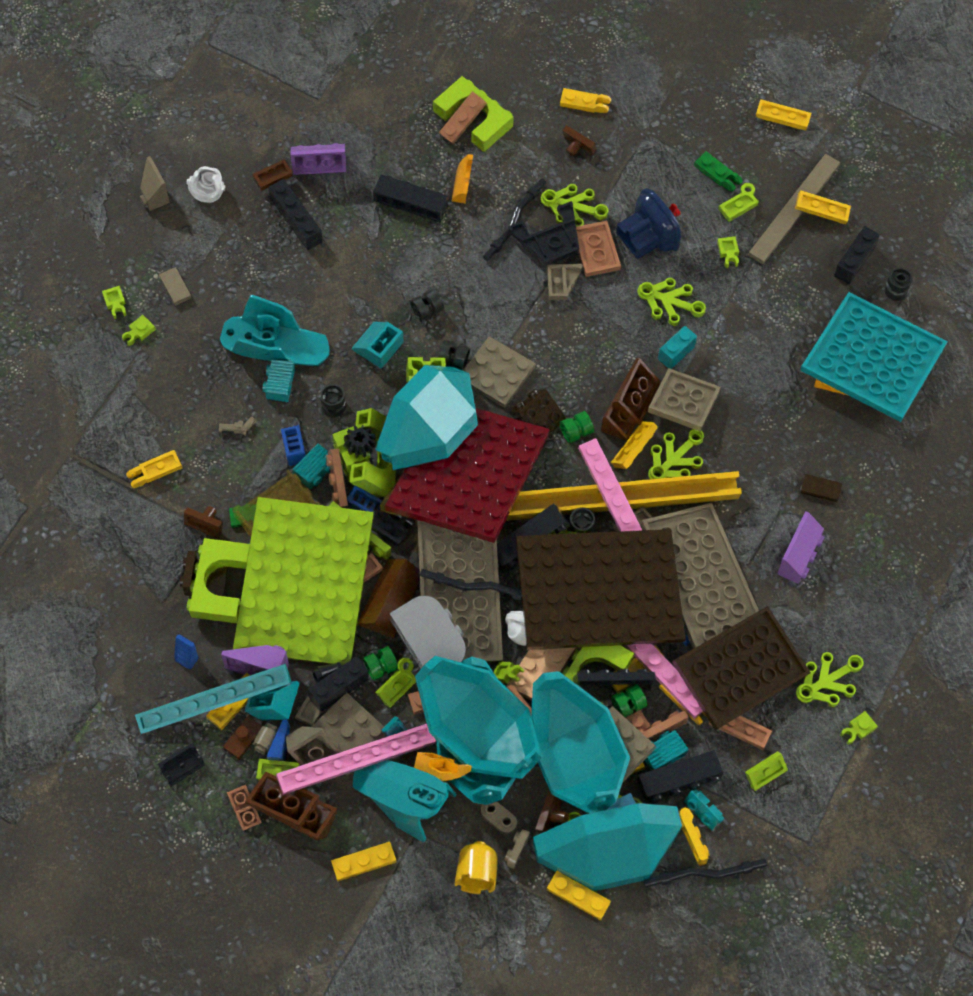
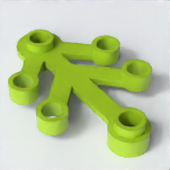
(558, 200)
(669, 299)
(675, 459)
(827, 681)

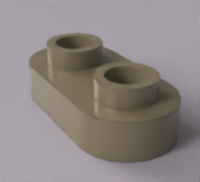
(498, 816)
(513, 856)

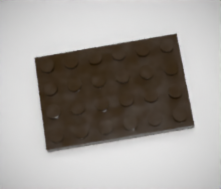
(741, 667)

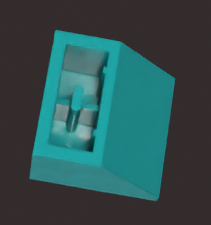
(379, 343)
(274, 703)

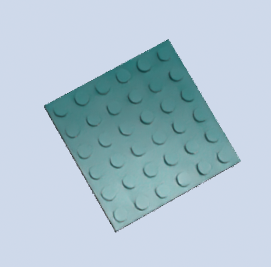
(874, 356)

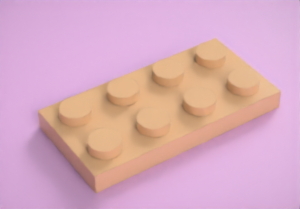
(539, 662)

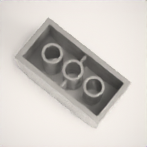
(428, 630)

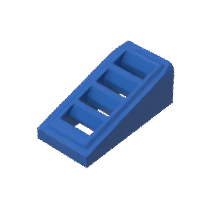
(296, 455)
(362, 494)
(185, 652)
(279, 746)

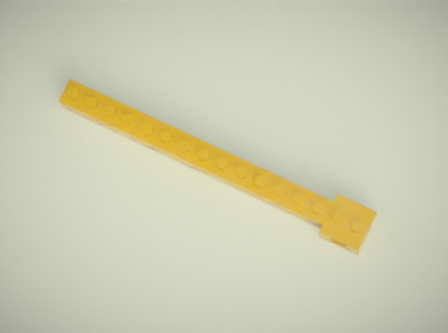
(638, 494)

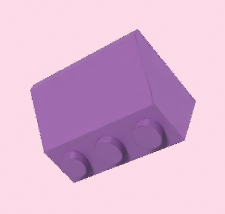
(318, 159)
(802, 549)

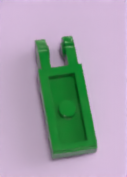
(717, 171)

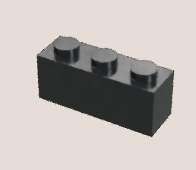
(856, 255)
(338, 684)

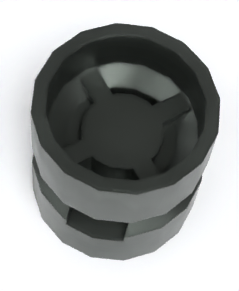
(898, 283)
(429, 303)
(460, 356)
(333, 400)
(582, 521)

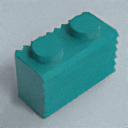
(677, 347)
(279, 380)
(313, 467)
(668, 750)

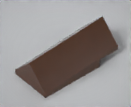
(630, 401)
(393, 589)
(296, 809)

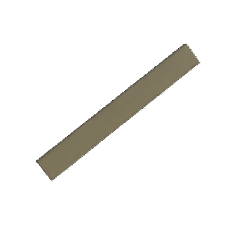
(789, 215)

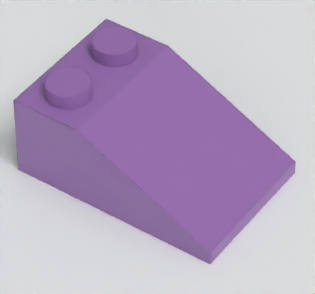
(254, 659)

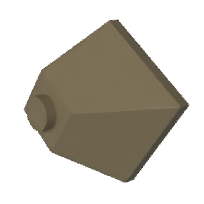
(153, 187)
(310, 744)

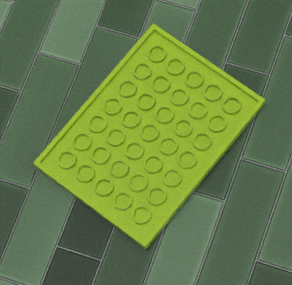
(304, 580)

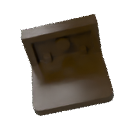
(539, 410)
(215, 583)

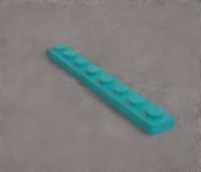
(213, 698)

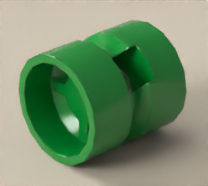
(578, 426)
(380, 663)
(634, 697)

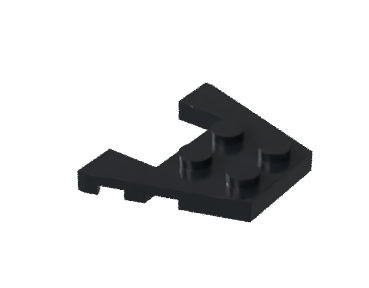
(551, 243)

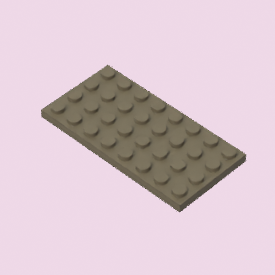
(467, 561)
(707, 571)

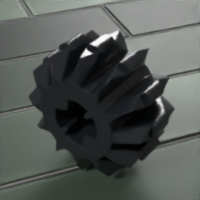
(365, 436)

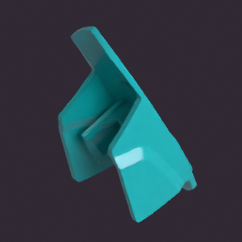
(273, 335)
(397, 793)

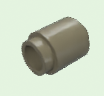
(265, 738)

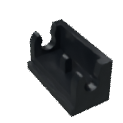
(181, 764)

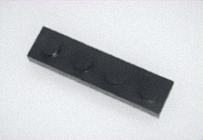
(621, 677)

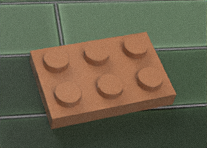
(597, 249)

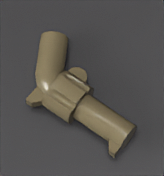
(238, 427)

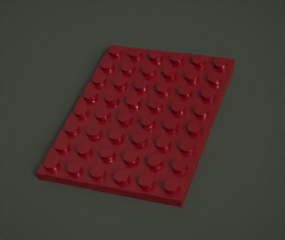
(477, 482)

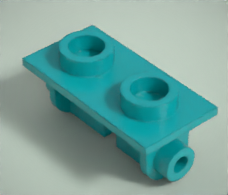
(698, 803)

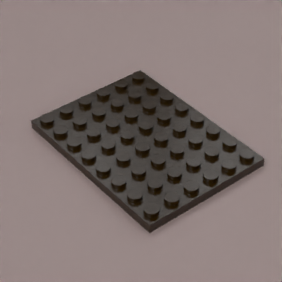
(599, 589)

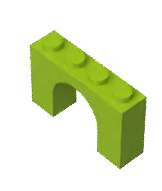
(491, 129)
(373, 479)
(215, 555)
(614, 656)

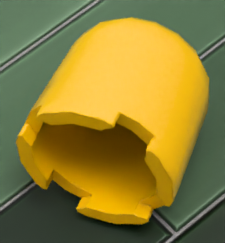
(477, 868)

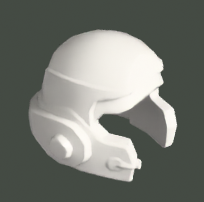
(206, 184)
(516, 627)

